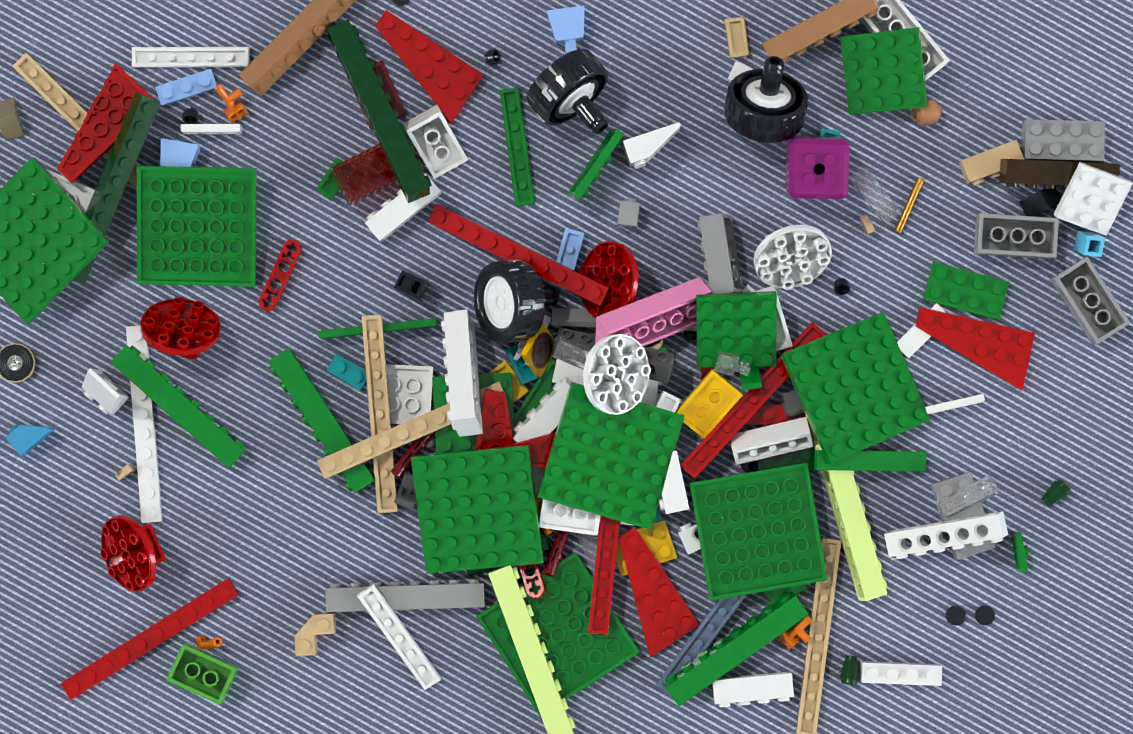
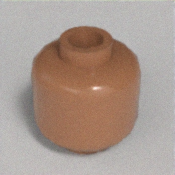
(927, 115)

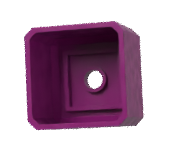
(804, 153)

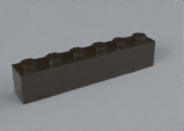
(1044, 172)

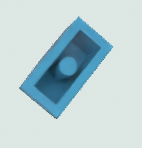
(26, 437)

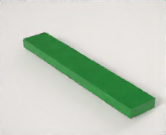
(517, 147)
(388, 327)
(874, 461)

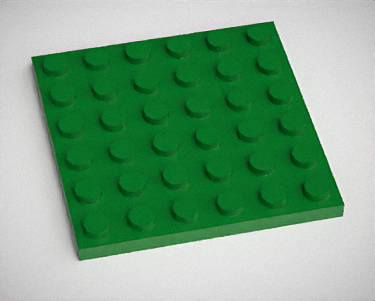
(196, 226)
(41, 240)
(855, 387)
(610, 460)
(477, 509)
(758, 531)
(564, 624)

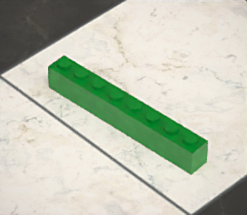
(181, 409)
(317, 415)
(735, 648)

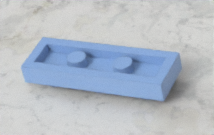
(186, 87)
(569, 249)

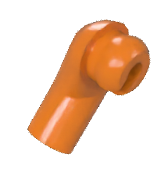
(208, 644)

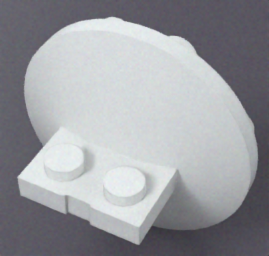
(792, 256)
(616, 374)

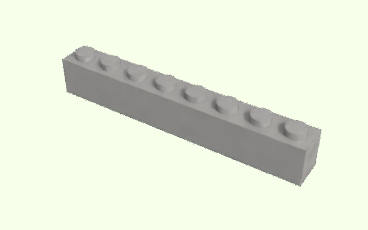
(410, 596)

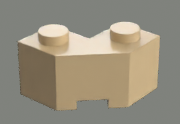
(307, 636)

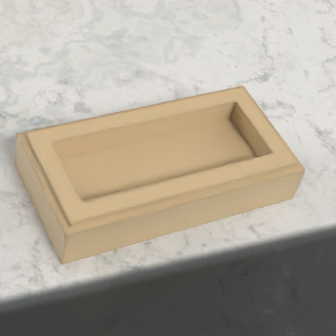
(736, 37)

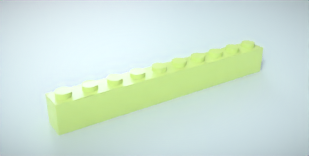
(853, 531)
(531, 650)

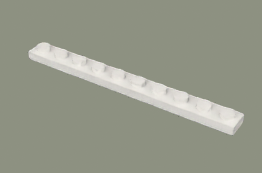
(145, 439)

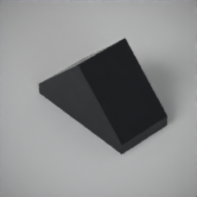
(1040, 201)
(411, 285)

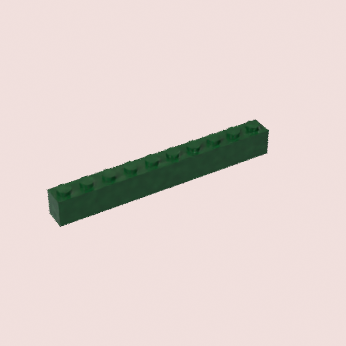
(378, 111)
(119, 167)

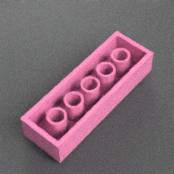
(654, 315)

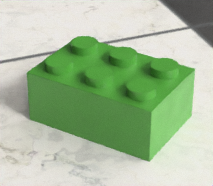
(202, 673)

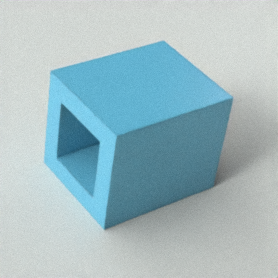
(1089, 243)

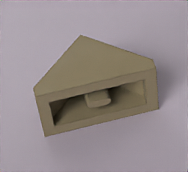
(10, 120)

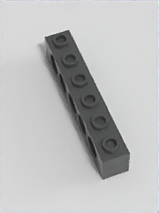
(659, 361)

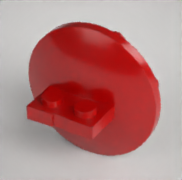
(616, 268)
(180, 327)
(132, 552)

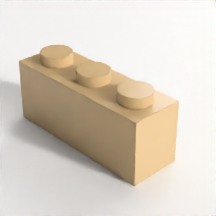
(988, 162)

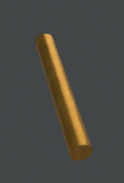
(909, 205)

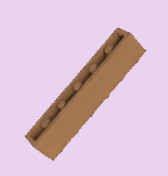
(818, 27)

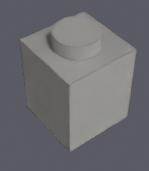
(628, 213)

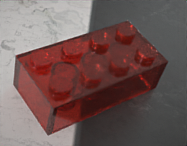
(363, 174)

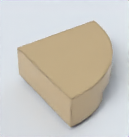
(867, 226)
(125, 471)

